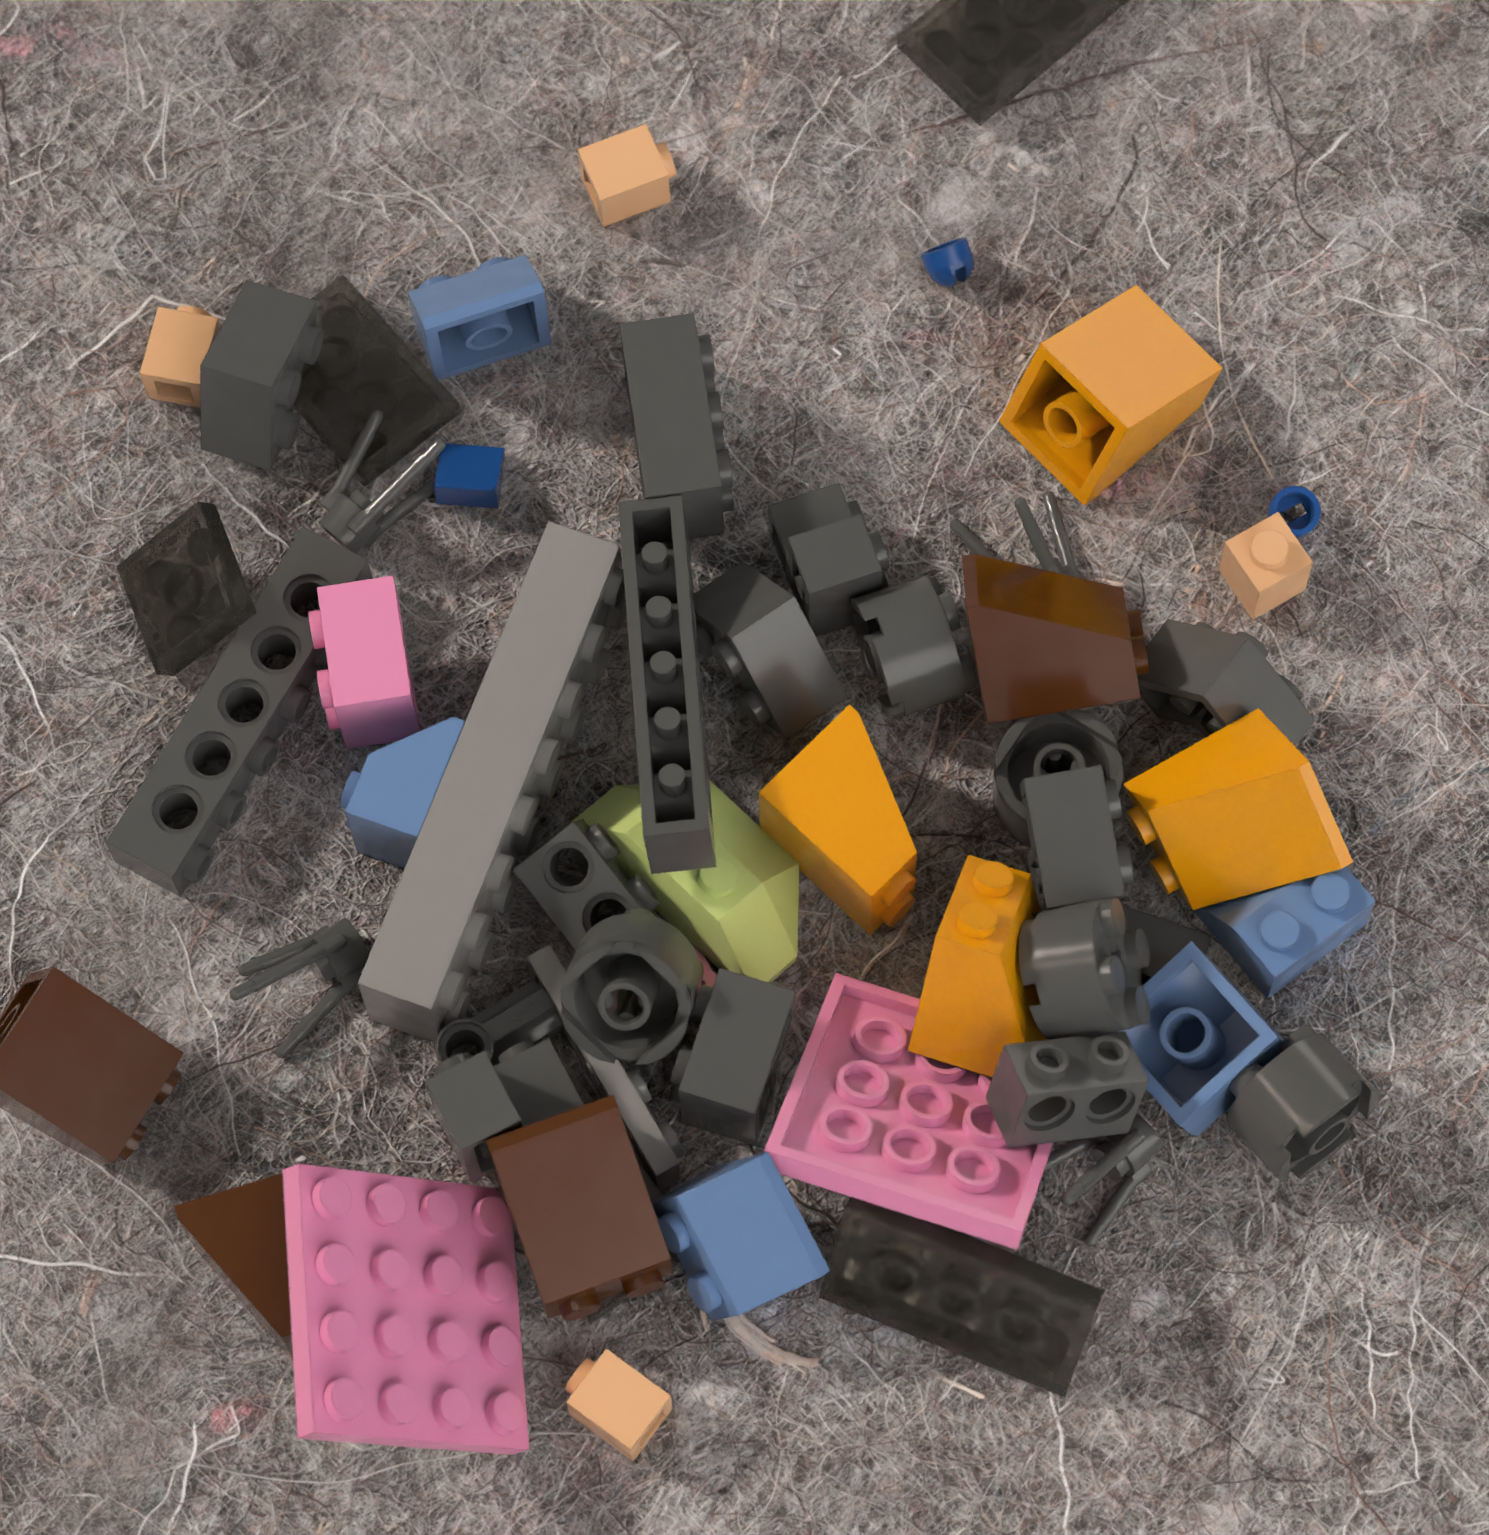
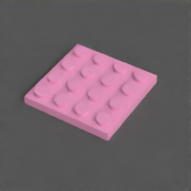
(900, 1124)
(403, 1312)

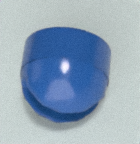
(949, 262)
(1291, 497)

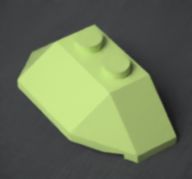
(732, 913)

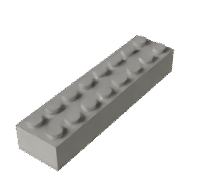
(495, 785)

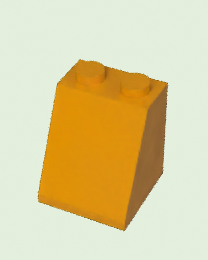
(1108, 392)
(1235, 815)
(844, 824)
(973, 979)

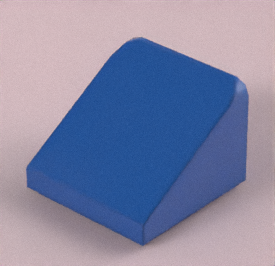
(469, 476)

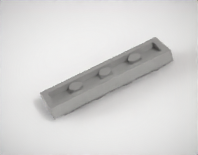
(652, 1144)

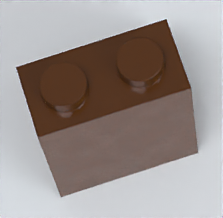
(1049, 640)
(81, 1067)
(581, 1209)
(246, 1246)

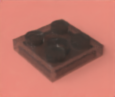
(186, 589)

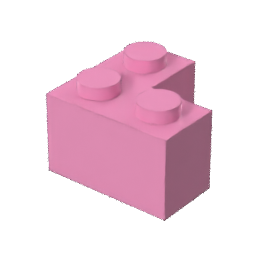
(368, 672)

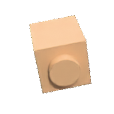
(626, 174)
(176, 352)
(1265, 565)
(617, 1403)

